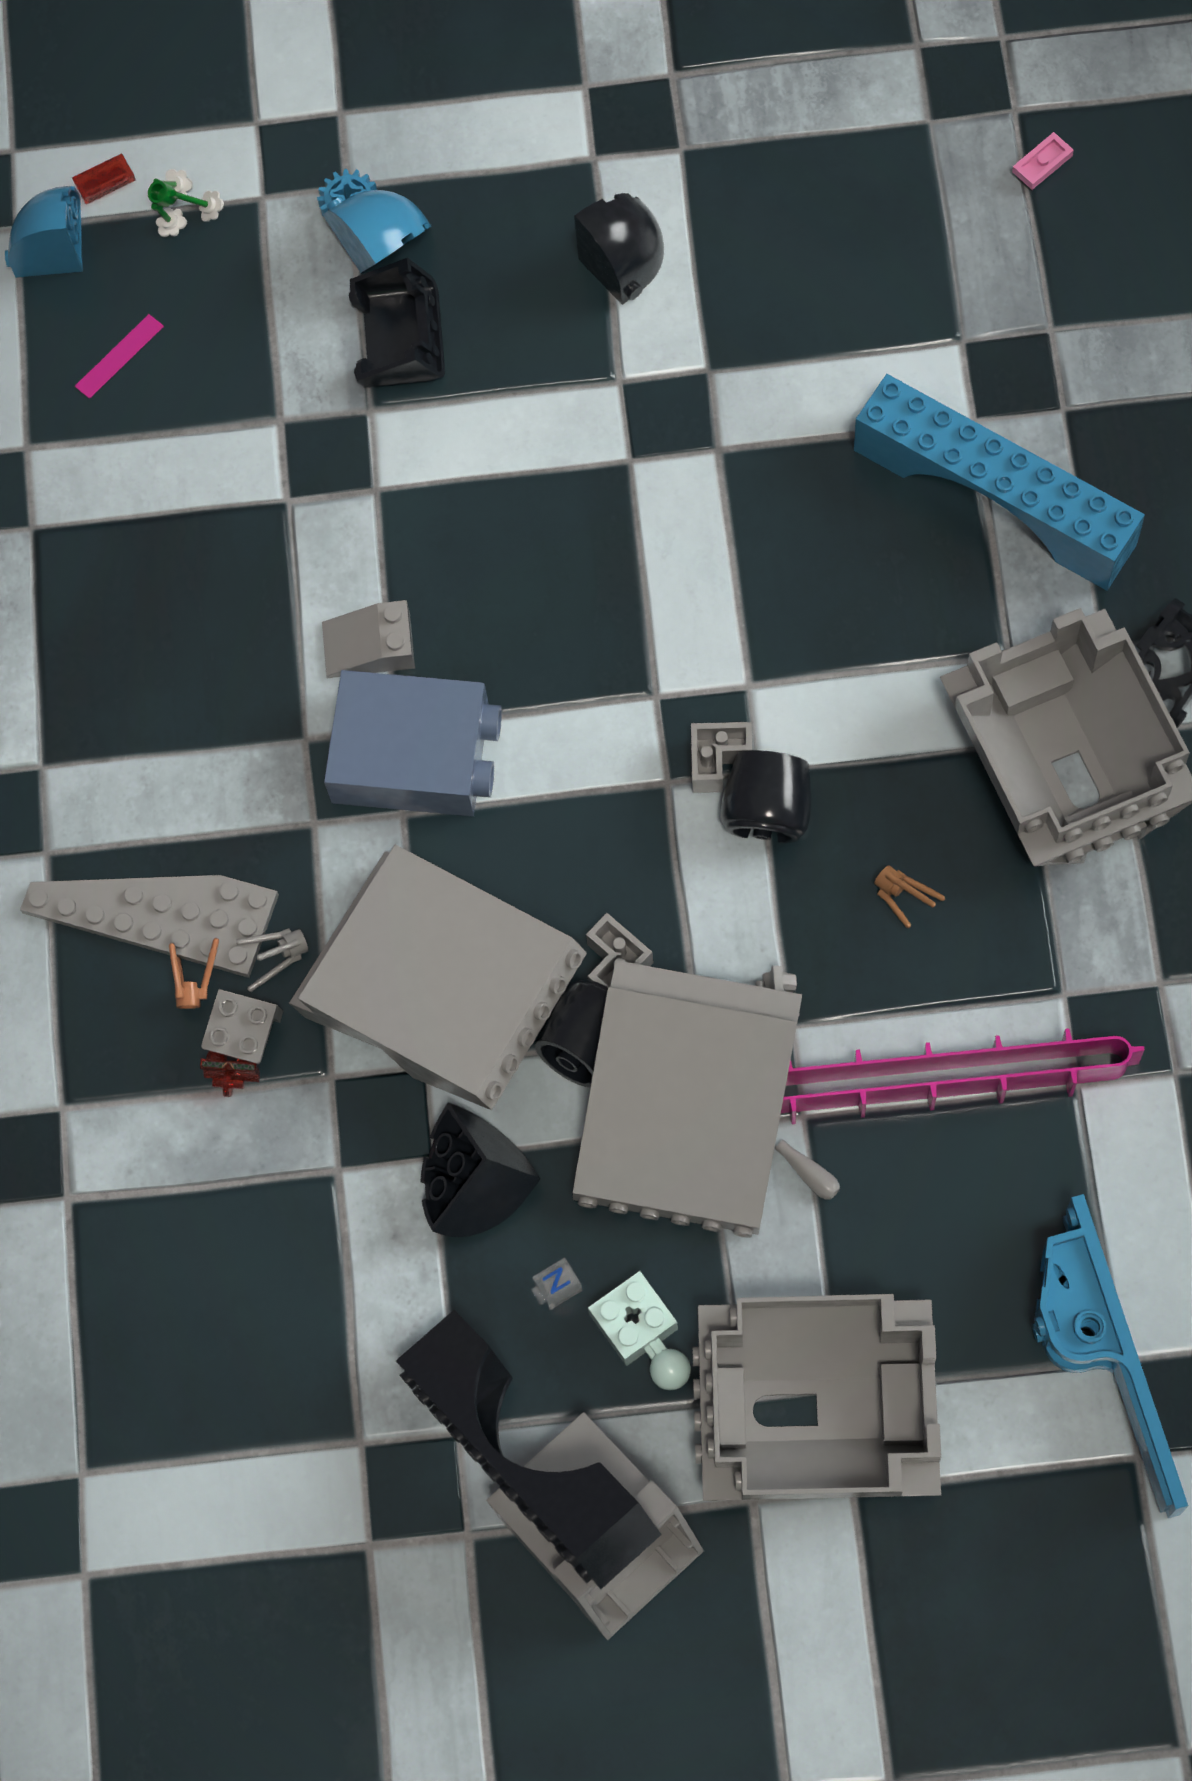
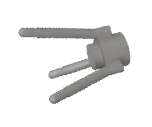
(291, 945)

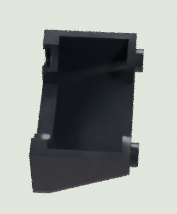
(400, 325)

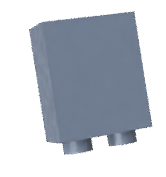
(411, 743)

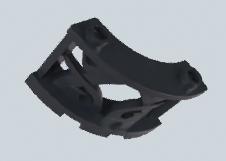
(1172, 622)

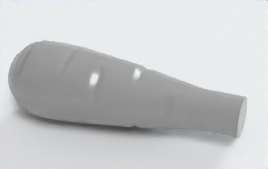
(813, 1174)

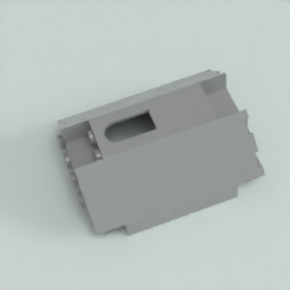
(1065, 696)
(873, 1389)

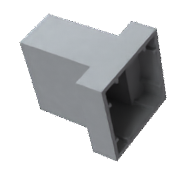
(649, 1573)

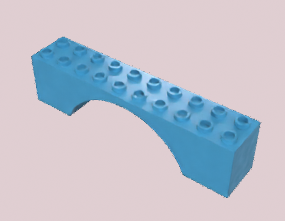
(1072, 518)

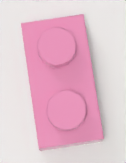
(1042, 161)

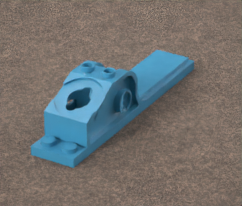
(1092, 1303)

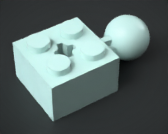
(668, 1367)

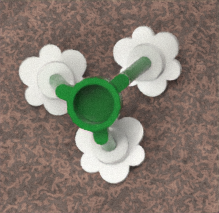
(176, 187)

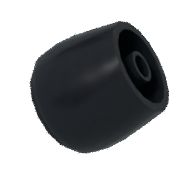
(767, 794)
(573, 1031)

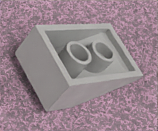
(369, 640)

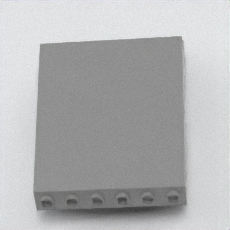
(439, 977)
(686, 1098)

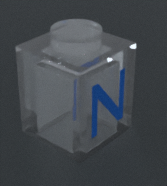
(556, 1284)

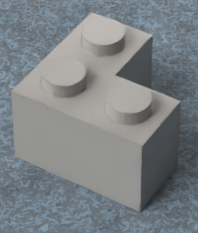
(713, 746)
(614, 943)

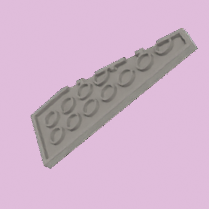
(162, 912)

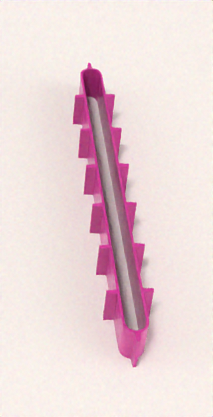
(932, 1062)

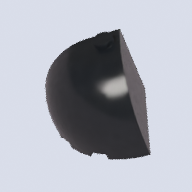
(620, 244)
(472, 1175)

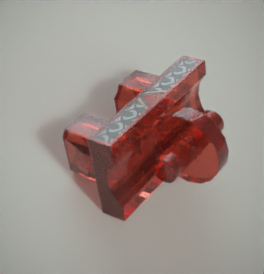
(228, 1074)

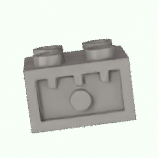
(240, 1026)

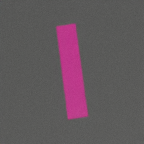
(119, 356)

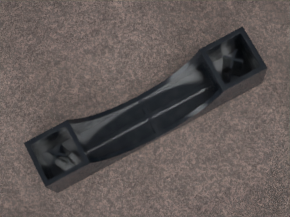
(578, 1510)

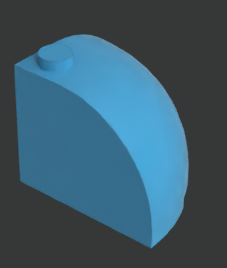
(374, 224)
(47, 235)

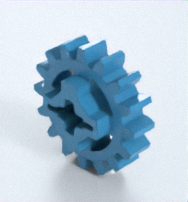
(343, 186)

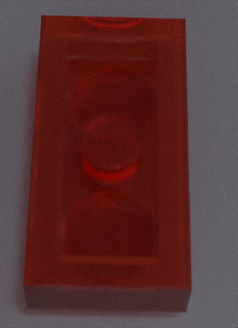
(103, 178)

